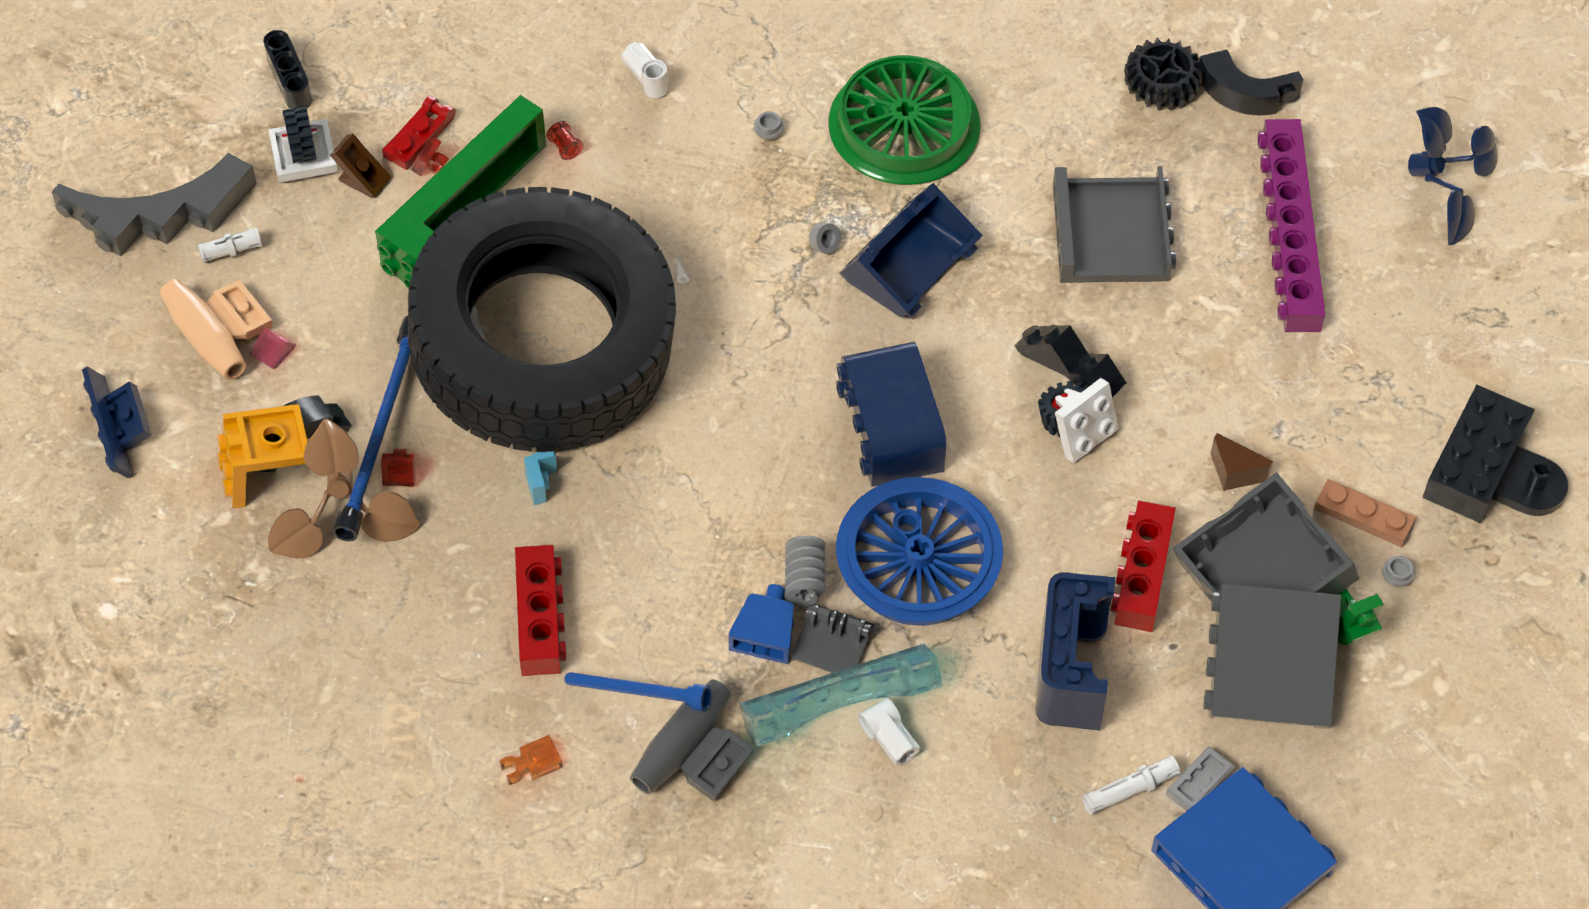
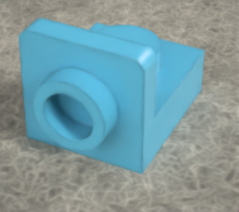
(536, 472)

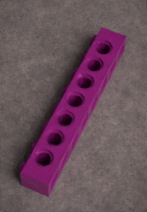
(1291, 226)

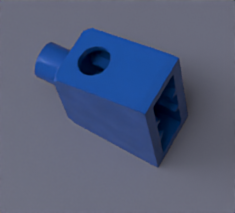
(764, 626)

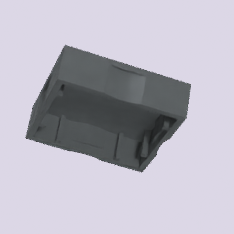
(1266, 544)

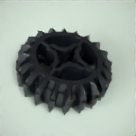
(1163, 73)

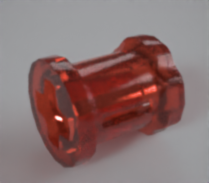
(561, 135)

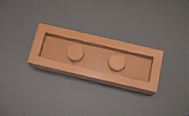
(1364, 513)

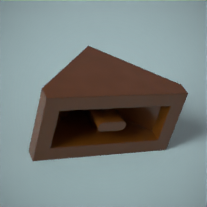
(1237, 464)

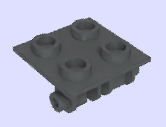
(831, 639)

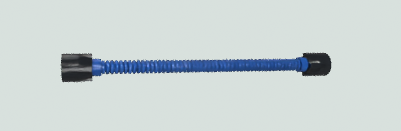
(350, 518)

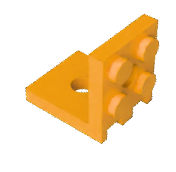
(246, 450)

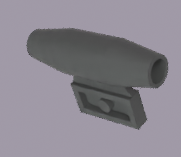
(690, 742)

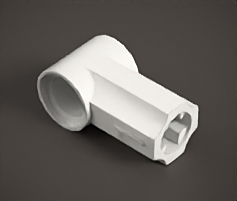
(647, 69)
(885, 725)

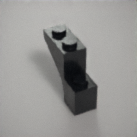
(1063, 352)

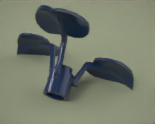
(1436, 134)

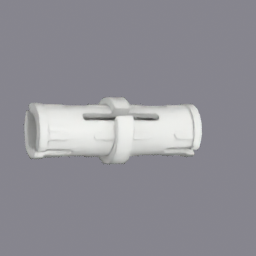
(229, 245)

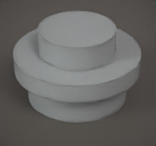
(768, 125)
(1398, 571)

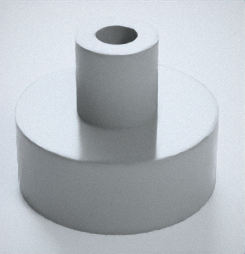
(824, 237)

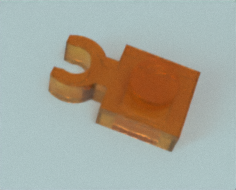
(536, 758)

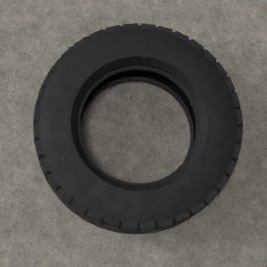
(550, 236)

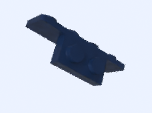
(119, 419)

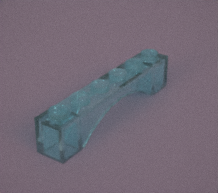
(893, 675)

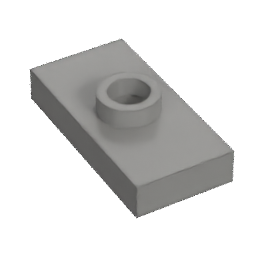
(1200, 778)

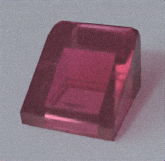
(272, 348)

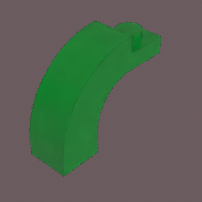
(1358, 618)

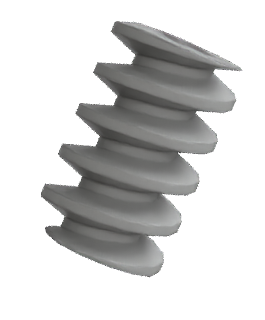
(804, 570)

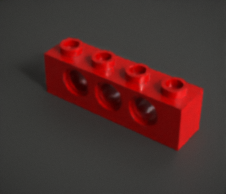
(1140, 610)
(534, 655)

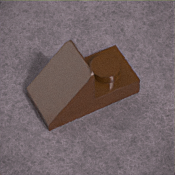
(359, 167)

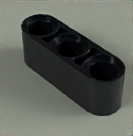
(287, 69)

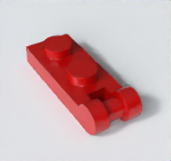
(417, 131)

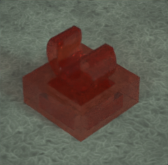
(430, 158)
(398, 468)

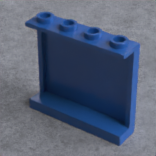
(1243, 848)

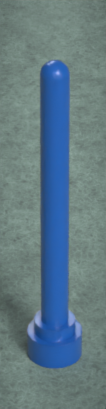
(692, 696)

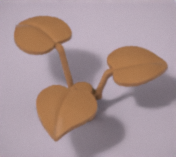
(335, 454)

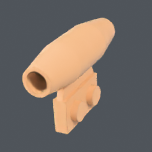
(215, 324)

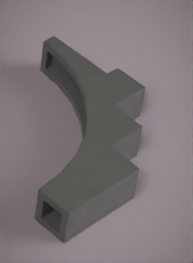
(161, 215)

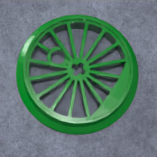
(904, 117)

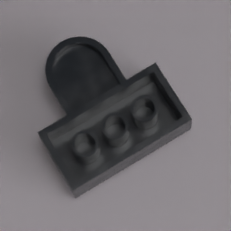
(1487, 464)

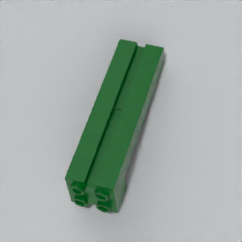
(472, 174)

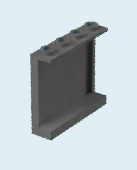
(1113, 228)
(1273, 655)

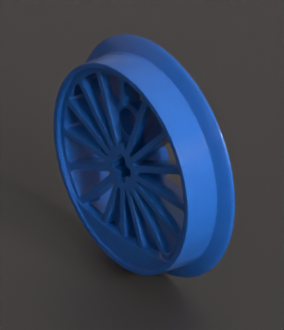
(918, 553)

